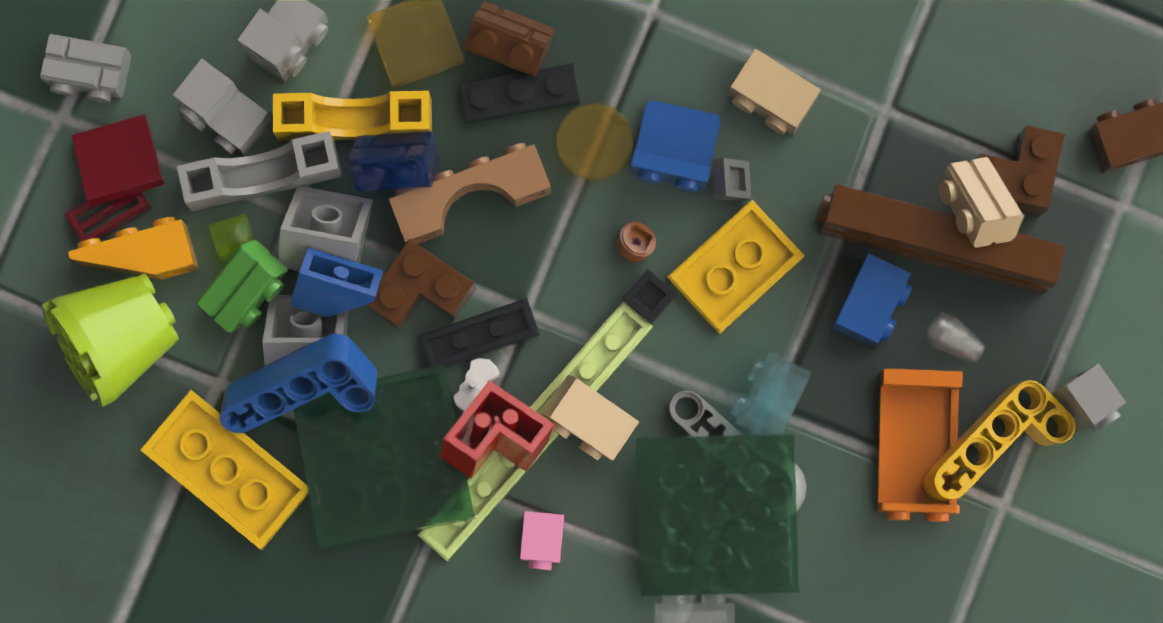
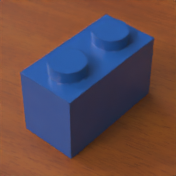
(872, 301)

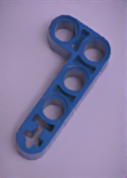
(321, 367)

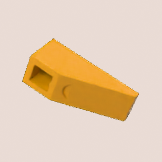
(156, 251)

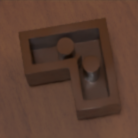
(1033, 168)
(416, 277)

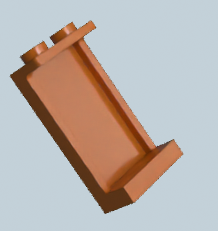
(913, 433)

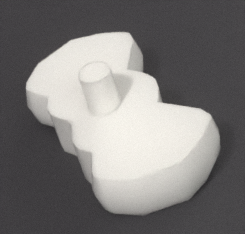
(479, 373)

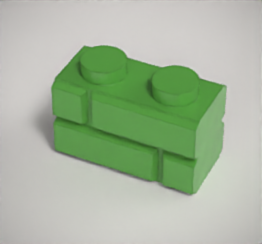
(243, 286)

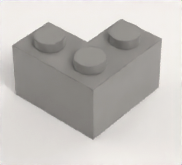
(284, 36)
(214, 102)

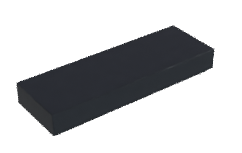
(479, 335)

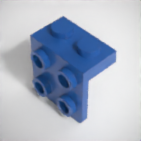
(675, 146)

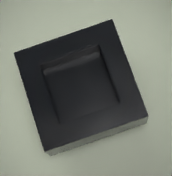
(649, 296)

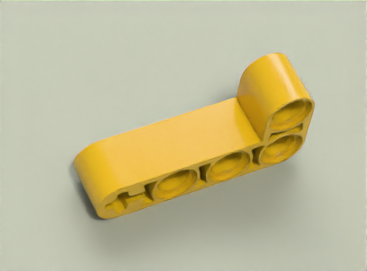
(991, 446)

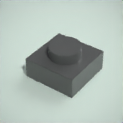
(731, 179)

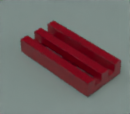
(111, 226)

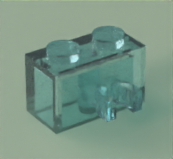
(772, 397)

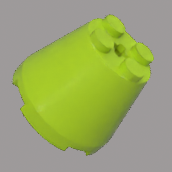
(111, 334)

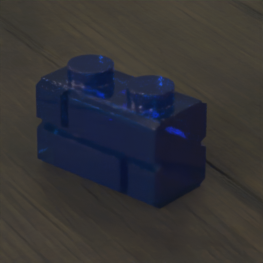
(394, 161)

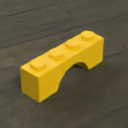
(309, 114)

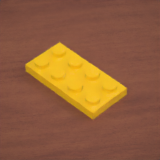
(226, 470)

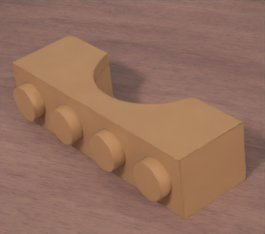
(515, 176)

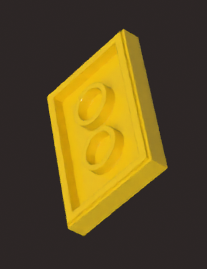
(735, 267)

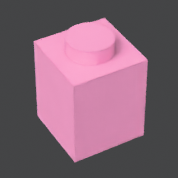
(542, 539)

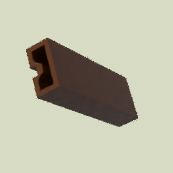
(935, 239)

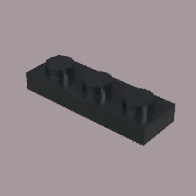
(519, 93)

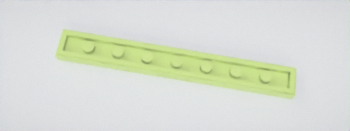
(498, 474)

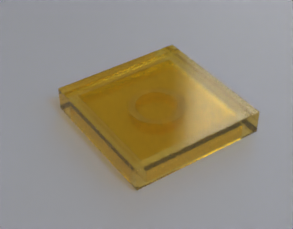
(415, 40)

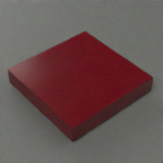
(117, 160)

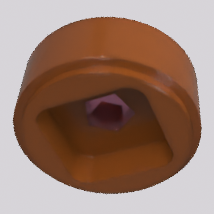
(635, 242)

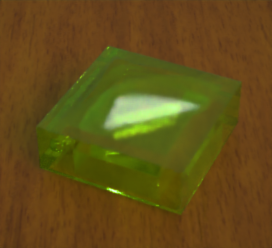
(230, 235)

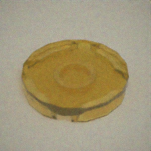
(594, 141)

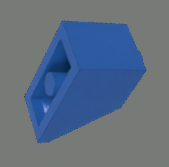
(333, 284)

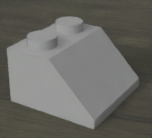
(325, 223)
(293, 328)

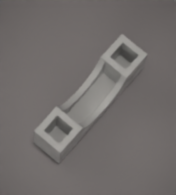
(234, 179)

